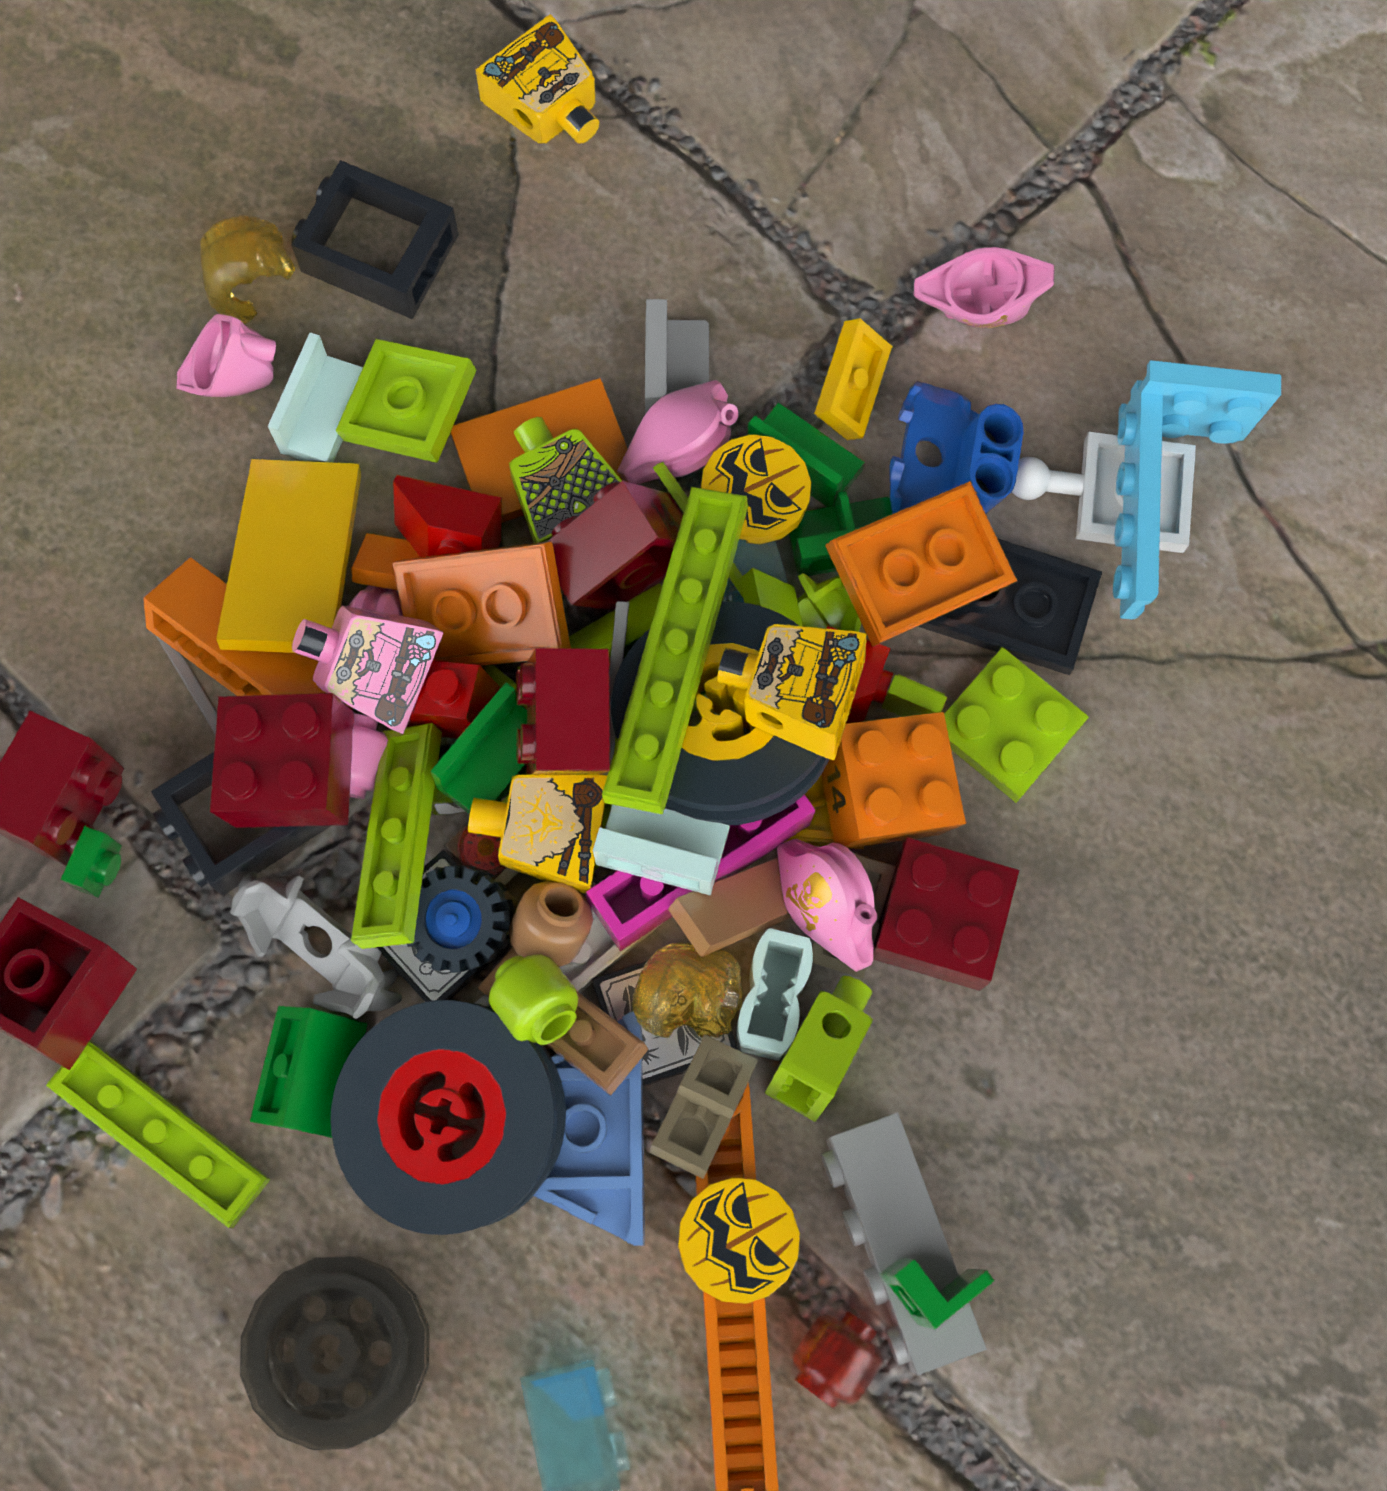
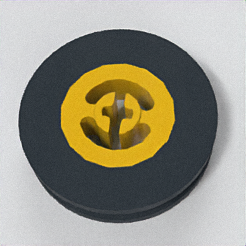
(719, 768)

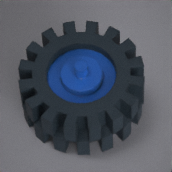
(461, 918)

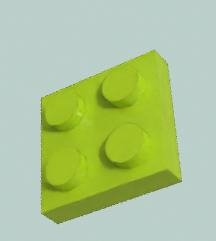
(406, 400)
(1011, 724)

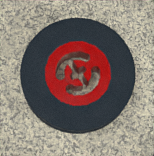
(424, 1183)

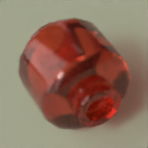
(837, 1359)

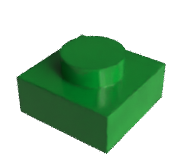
(93, 862)

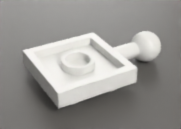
(1097, 489)

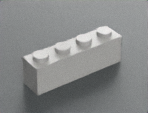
(896, 1222)

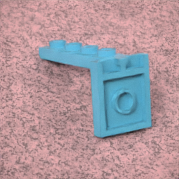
(1172, 404)

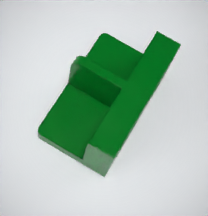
(829, 523)

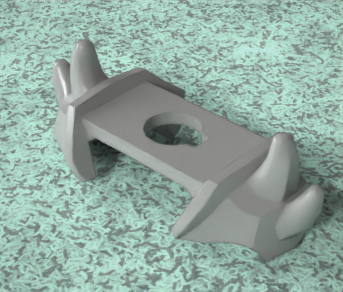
(281, 912)

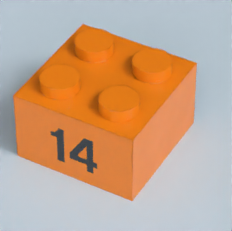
(892, 782)

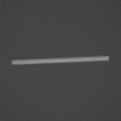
(617, 657)
(191, 684)

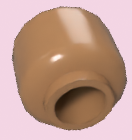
(551, 922)

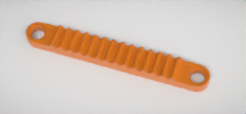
(739, 1348)

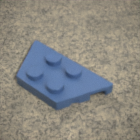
(602, 1151)

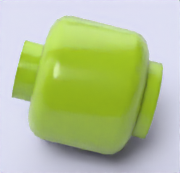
(534, 999)

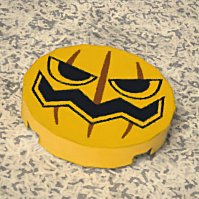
(771, 479)
(738, 1240)

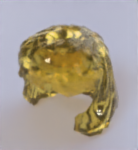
(236, 254)
(688, 991)

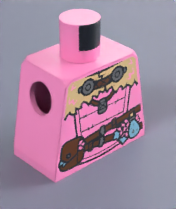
(371, 660)

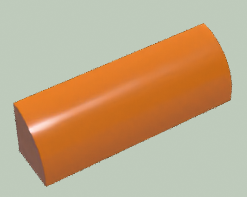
(187, 617)

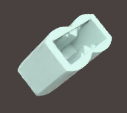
(772, 1008)

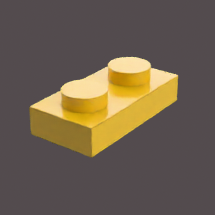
(853, 379)

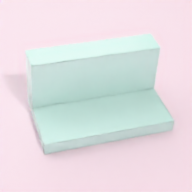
(313, 404)
(662, 847)

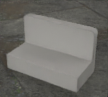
(673, 353)

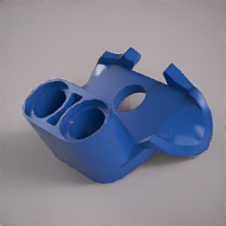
(965, 449)

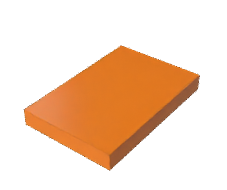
(489, 441)
(920, 563)
(487, 602)

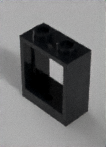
(421, 261)
(201, 863)

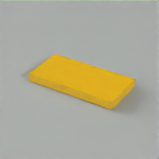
(288, 552)

